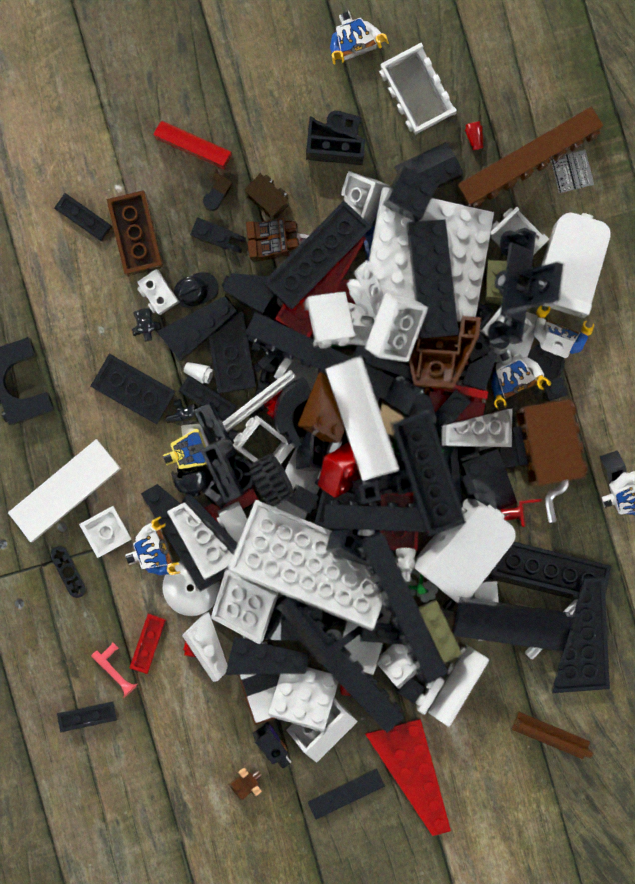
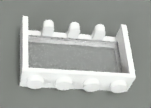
(417, 89)

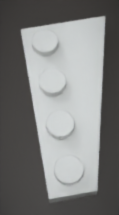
(484, 430)
(204, 547)

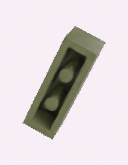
(440, 631)

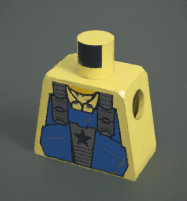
(187, 451)

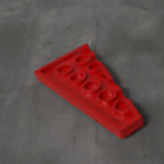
(410, 763)

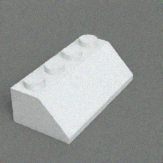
(457, 685)

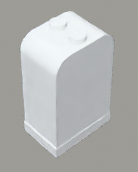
(581, 247)
(466, 554)

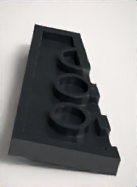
(197, 327)

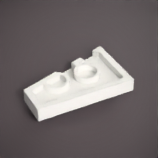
(206, 646)

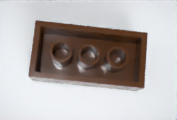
(135, 233)

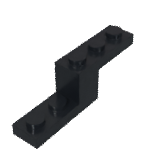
(218, 452)

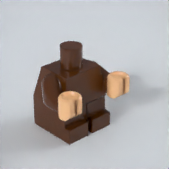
(245, 784)

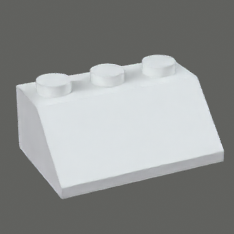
(318, 743)

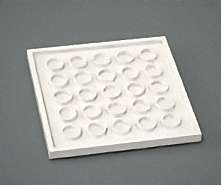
(468, 245)

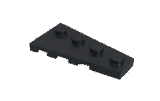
(254, 658)

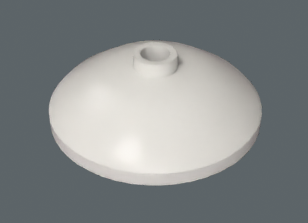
(184, 601)

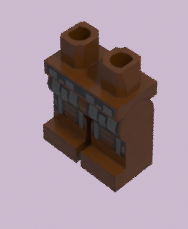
(271, 239)

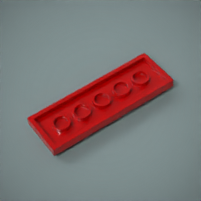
(299, 318)

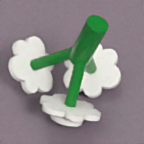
(424, 590)

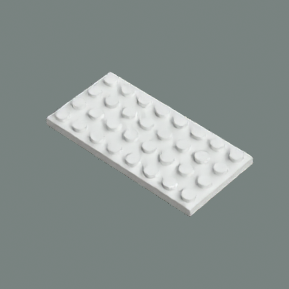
(294, 561)

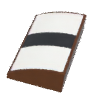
(259, 693)

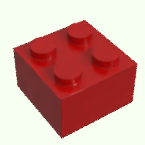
(339, 471)

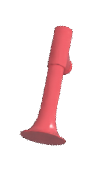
(102, 658)

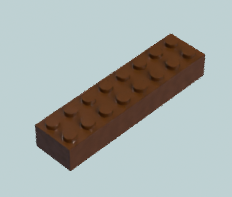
(532, 156)

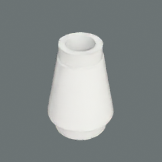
(199, 372)

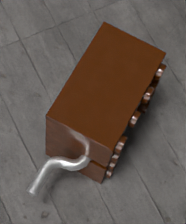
(552, 447)

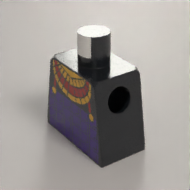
(267, 740)

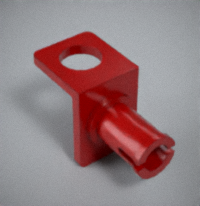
(518, 513)

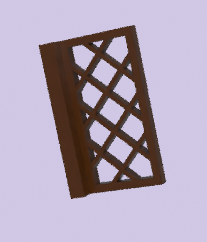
(552, 735)

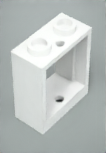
(280, 453)

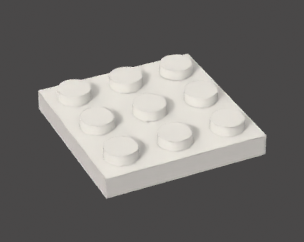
(244, 606)
(304, 698)

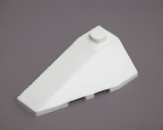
(363, 195)

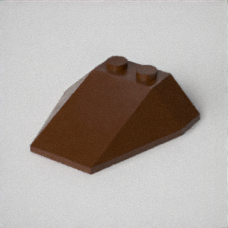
(442, 359)

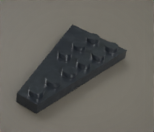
(159, 503)
(585, 652)

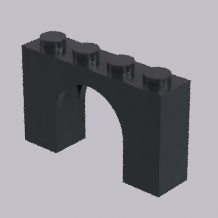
(17, 409)

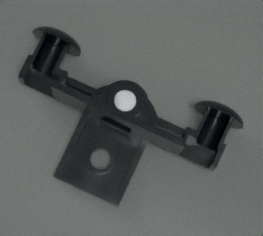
(521, 291)

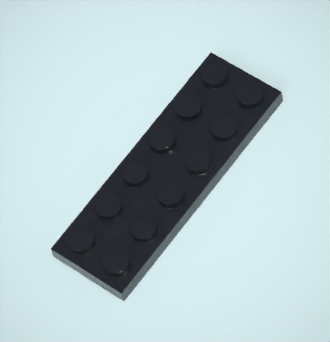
(317, 255)
(433, 277)

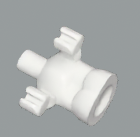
(406, 561)

